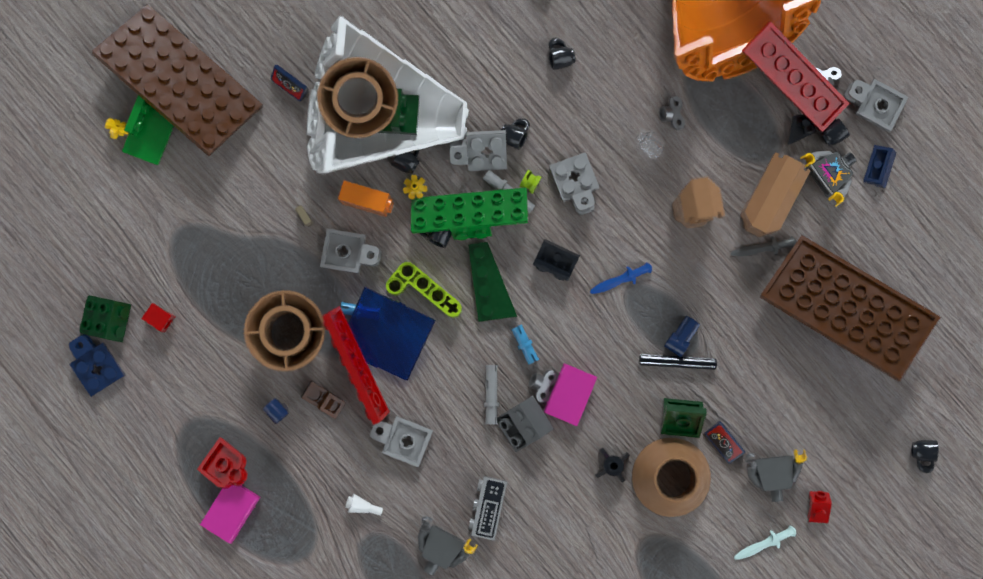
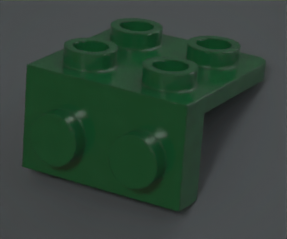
(105, 318)

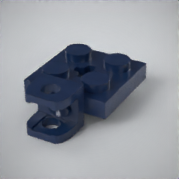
(90, 356)

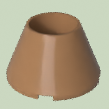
(357, 124)
(259, 329)
(646, 470)

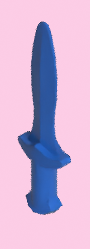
(628, 276)

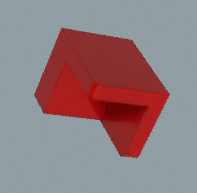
(158, 318)

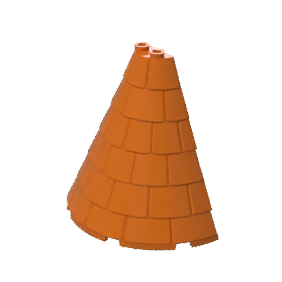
(715, 32)

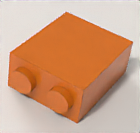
(365, 199)

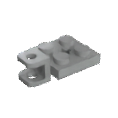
(867, 99)
(470, 150)
(578, 191)
(357, 254)
(393, 442)

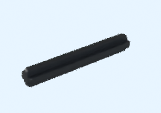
(678, 362)

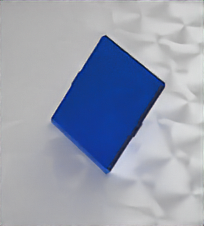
(389, 332)

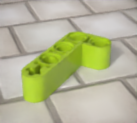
(427, 292)

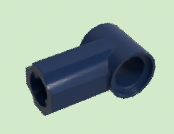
(680, 339)
(276, 411)

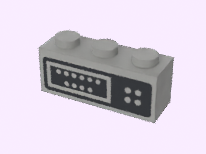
(488, 508)

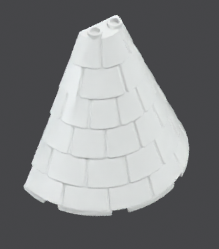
(440, 111)

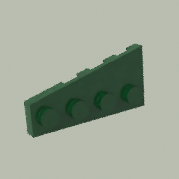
(490, 291)

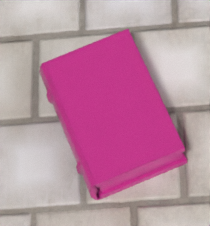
(570, 394)
(230, 512)

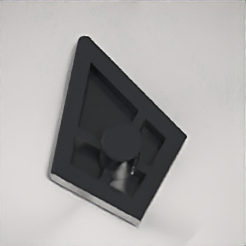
(800, 128)

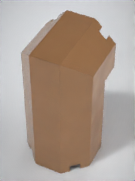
(774, 195)
(698, 203)

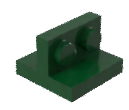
(406, 115)
(683, 417)

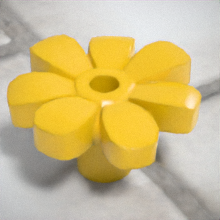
(116, 127)
(417, 191)

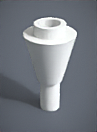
(358, 505)

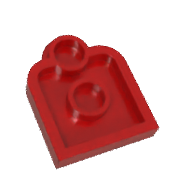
(224, 465)

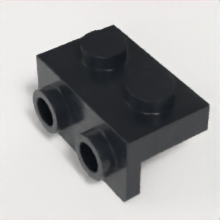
(556, 260)

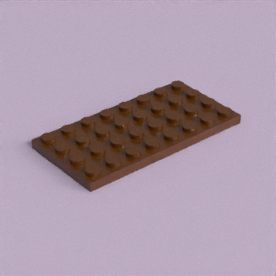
(177, 79)
(850, 308)

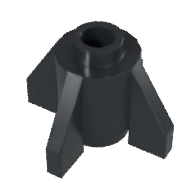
(607, 462)

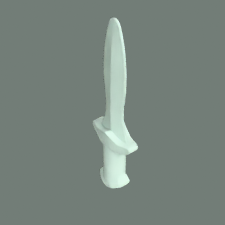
(772, 540)

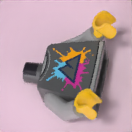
(831, 172)

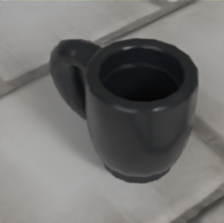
(561, 56)
(835, 133)
(516, 135)
(406, 162)
(438, 238)
(925, 451)

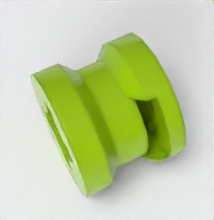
(530, 181)

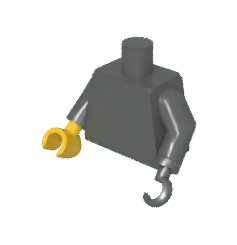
(775, 472)
(441, 547)

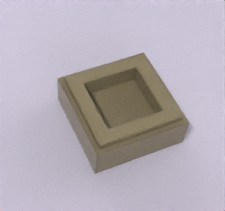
(304, 216)

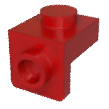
(819, 507)

